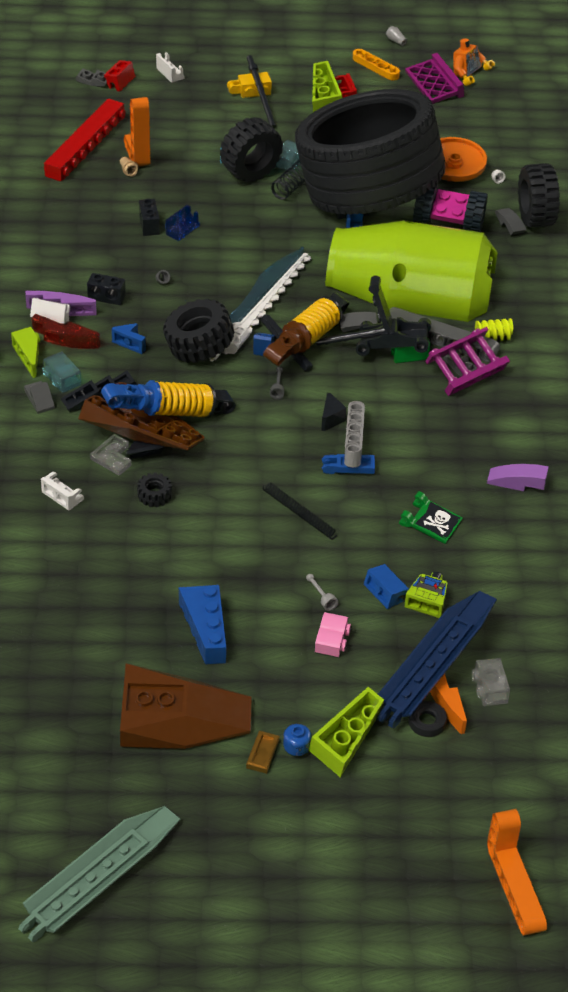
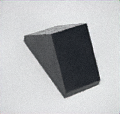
(333, 413)

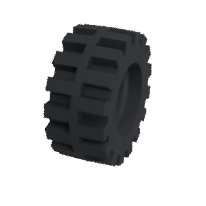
(154, 497)

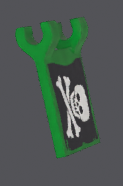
(431, 519)

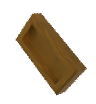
(262, 752)

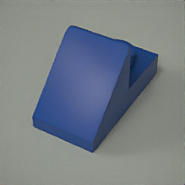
(129, 338)
(261, 342)

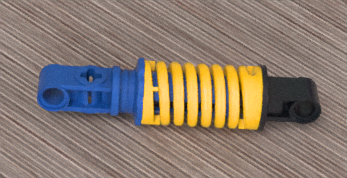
(169, 398)

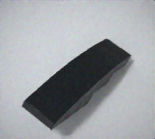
(75, 399)

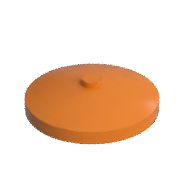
(462, 159)

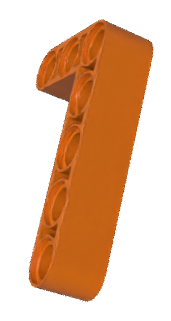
(138, 141)
(512, 874)

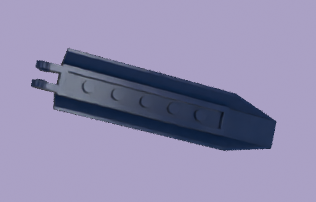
(433, 656)

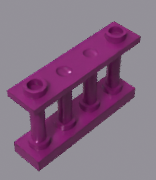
(469, 377)

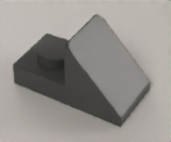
(40, 396)

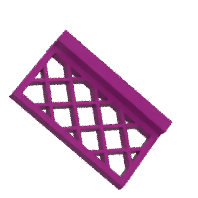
(445, 75)

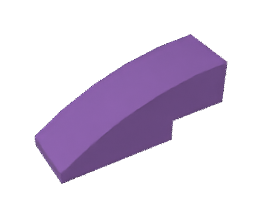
(518, 476)

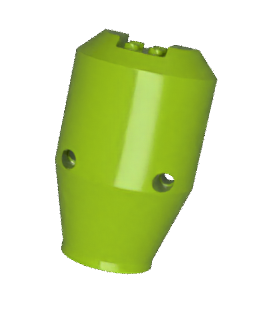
(419, 265)

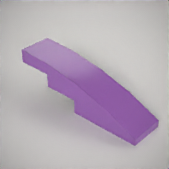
(78, 304)

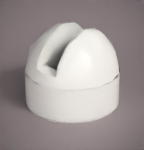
(500, 176)

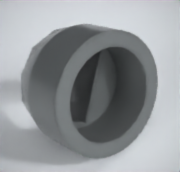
(165, 276)

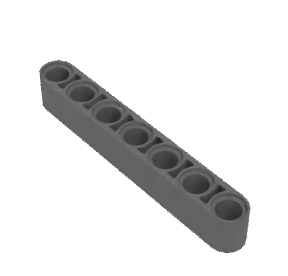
(444, 334)

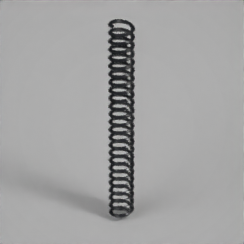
(307, 517)

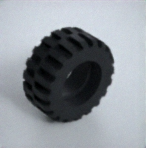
(241, 140)
(538, 195)
(198, 330)

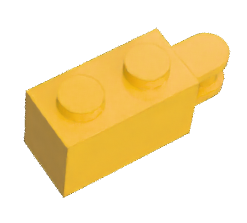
(246, 85)

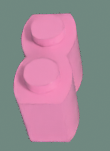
(331, 634)

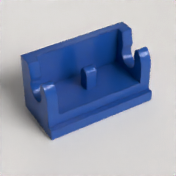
(385, 586)

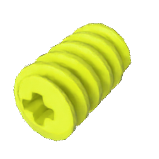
(496, 328)

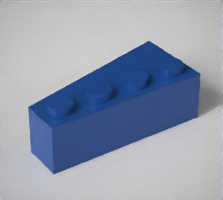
(204, 614)

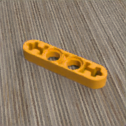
(387, 70)

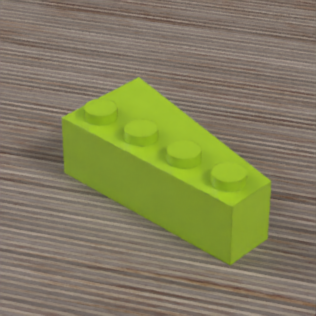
(344, 733)

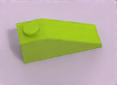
(26, 346)

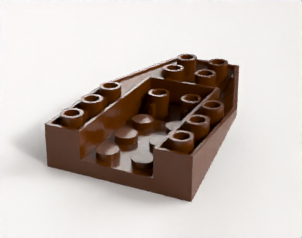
(139, 426)
(178, 711)

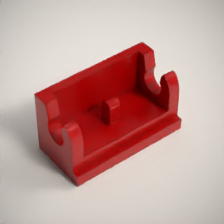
(120, 74)
(346, 85)

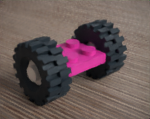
(452, 208)

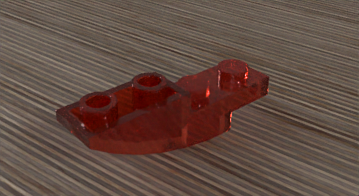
(66, 335)

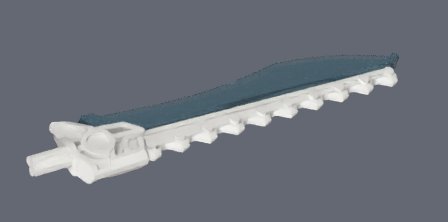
(265, 291)

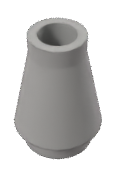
(396, 36)

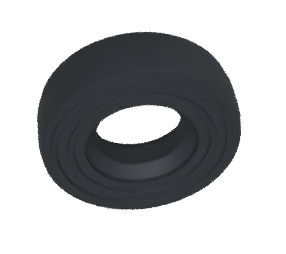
(428, 730)

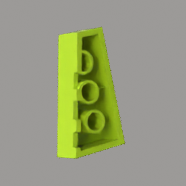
(324, 86)

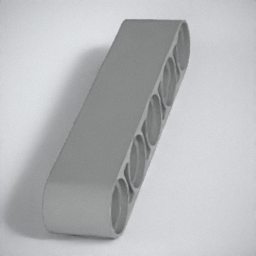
(354, 434)

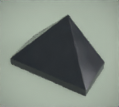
(142, 449)

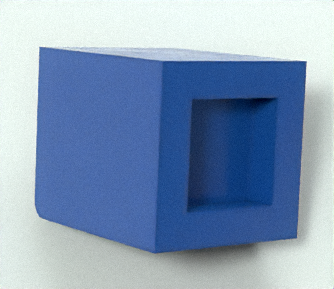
(354, 220)

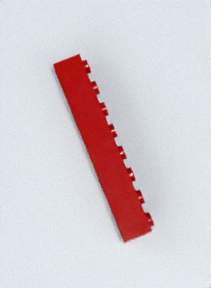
(84, 140)

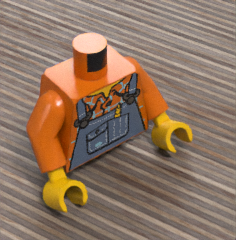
(468, 60)

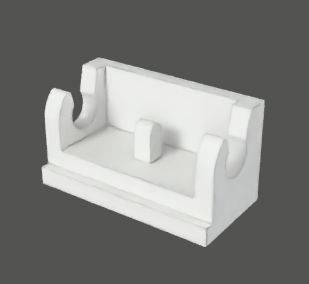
(170, 71)
(51, 310)
(60, 492)

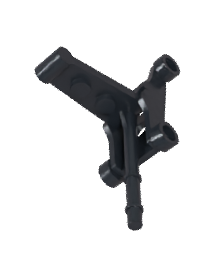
(388, 333)

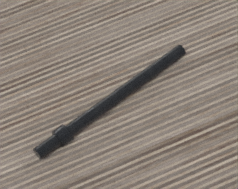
(254, 71)

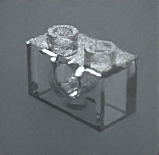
(491, 682)

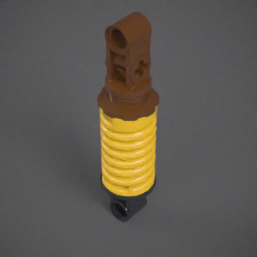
(307, 328)

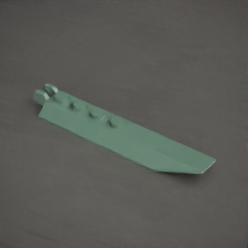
(95, 870)

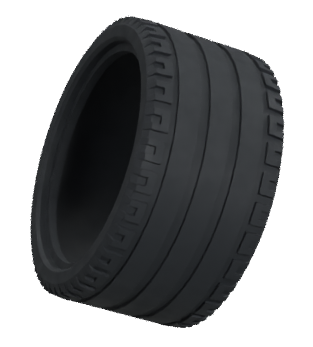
(370, 151)

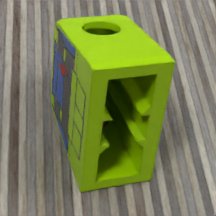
(427, 594)

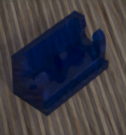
(182, 223)

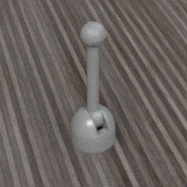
(333, 601)

